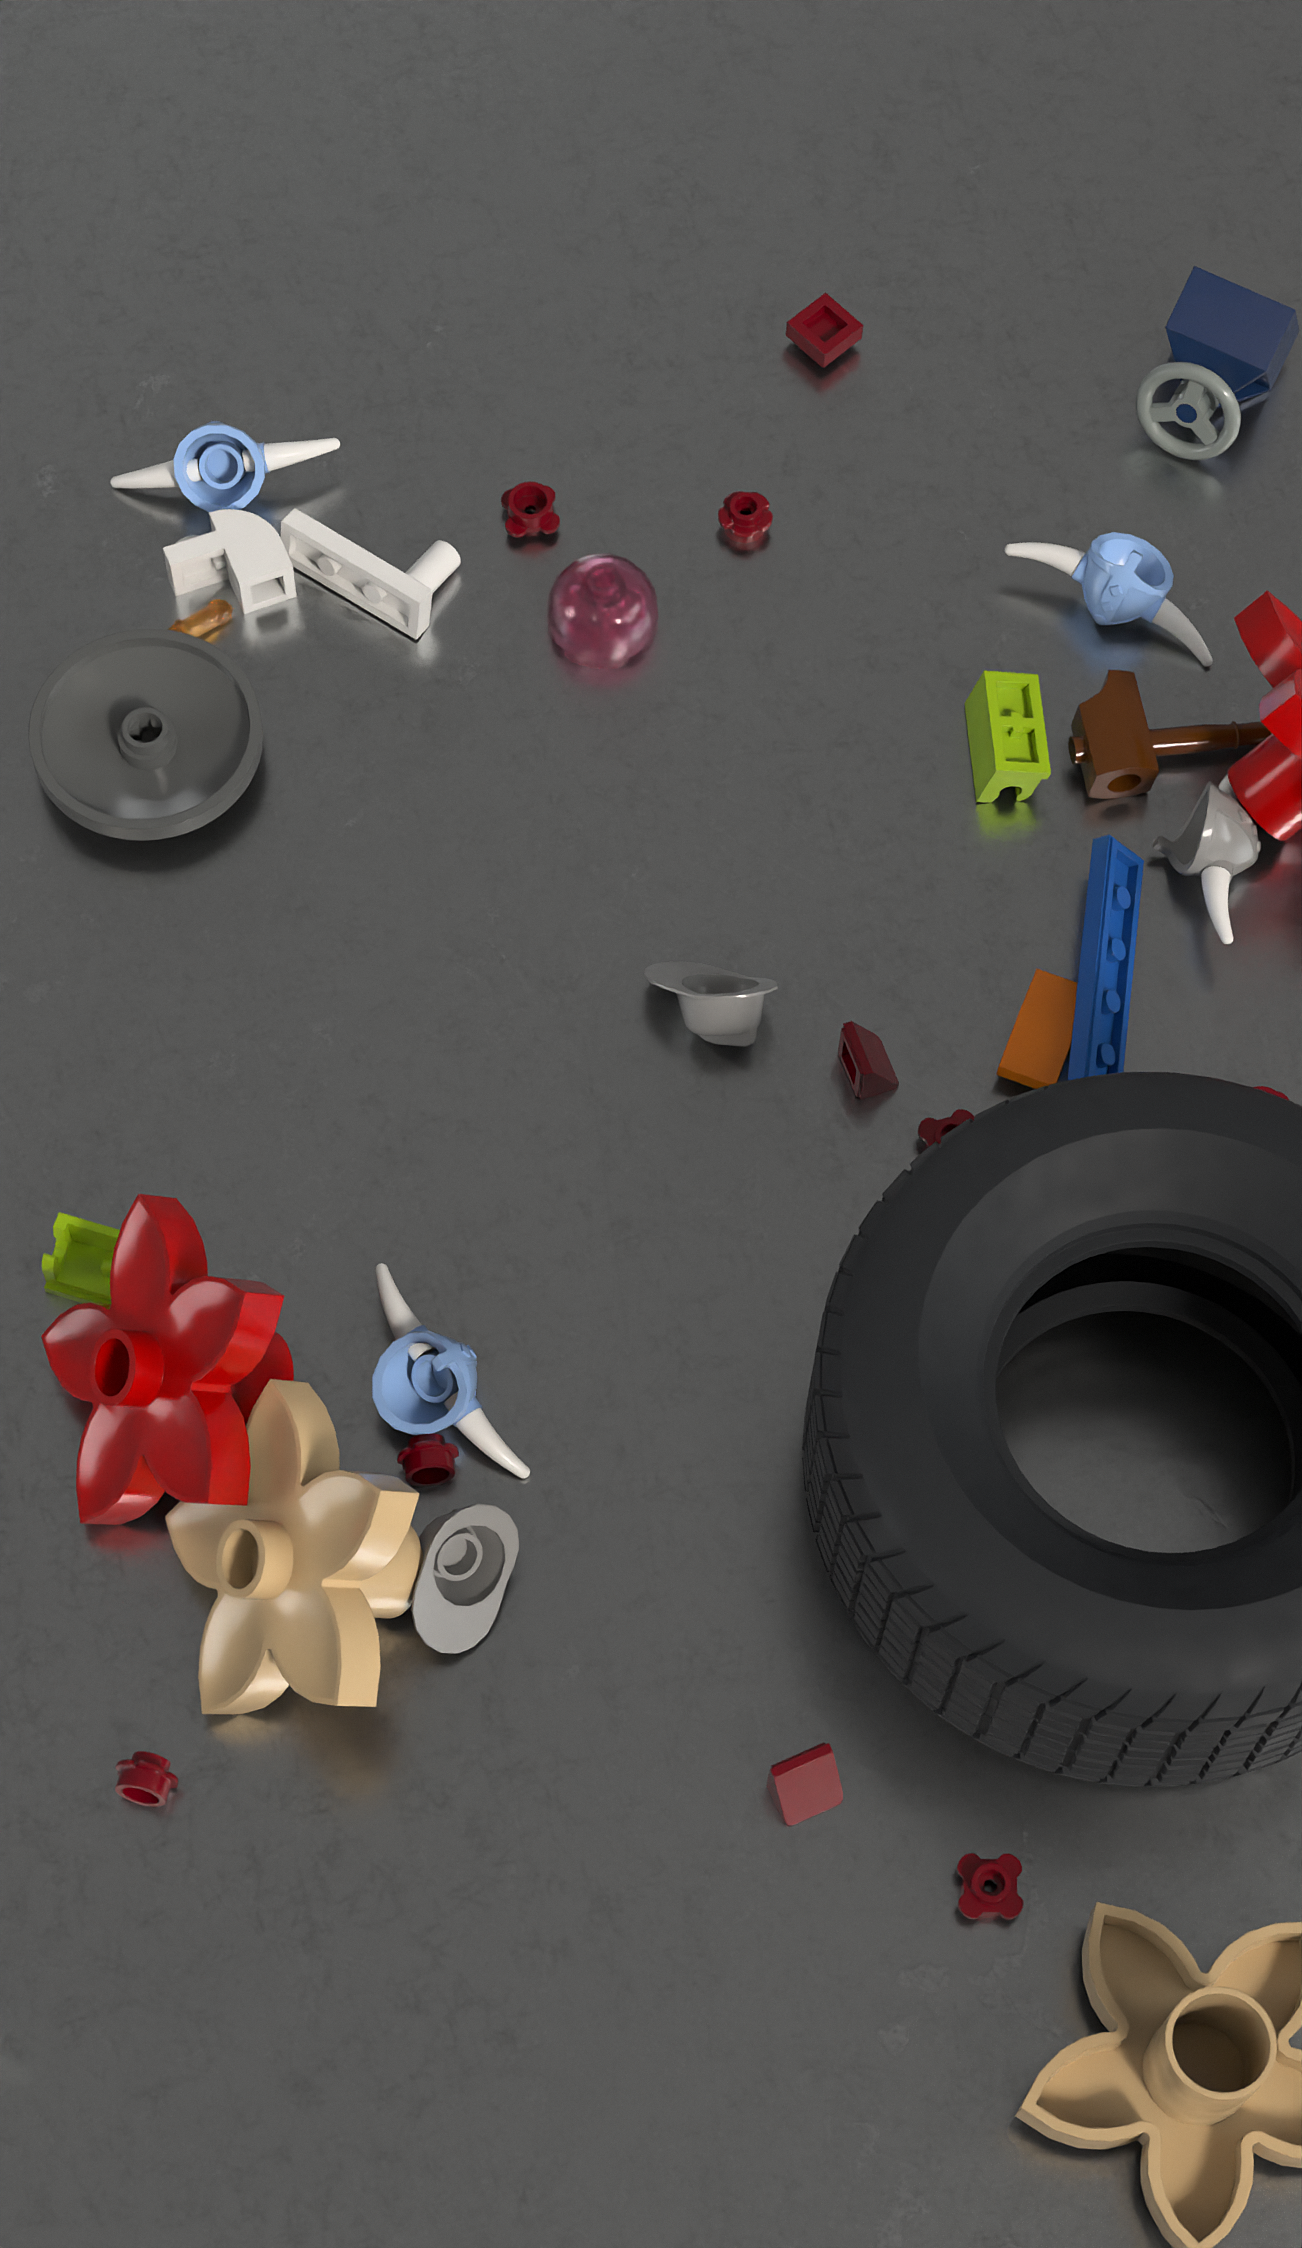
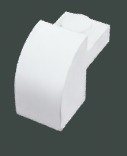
(237, 549)

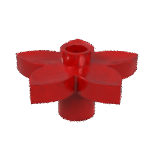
(1271, 773)
(166, 1370)

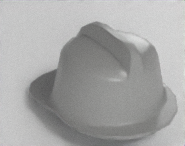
(713, 1000)
(463, 1576)

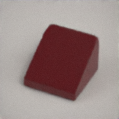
(865, 1061)
(805, 1784)

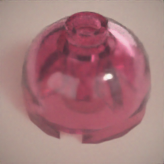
(602, 611)

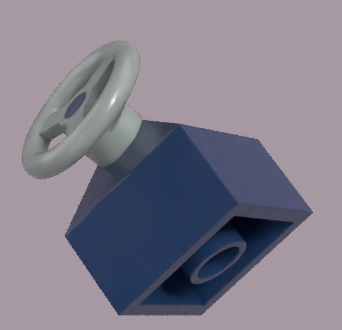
(1224, 351)

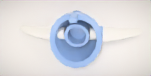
(222, 466)
(1121, 582)
(431, 1381)

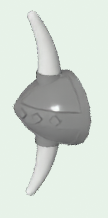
(1214, 846)

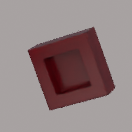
(824, 330)

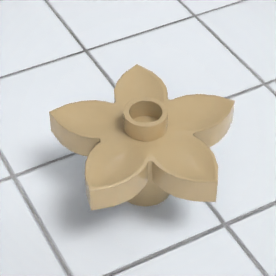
(298, 1565)
(1187, 2067)

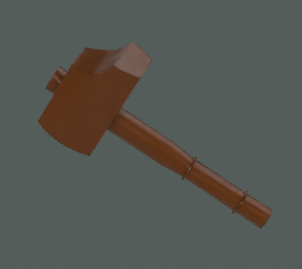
(1120, 749)

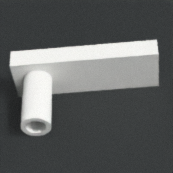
(366, 579)

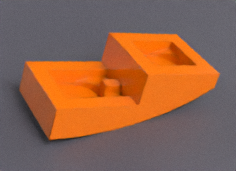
(1041, 1032)

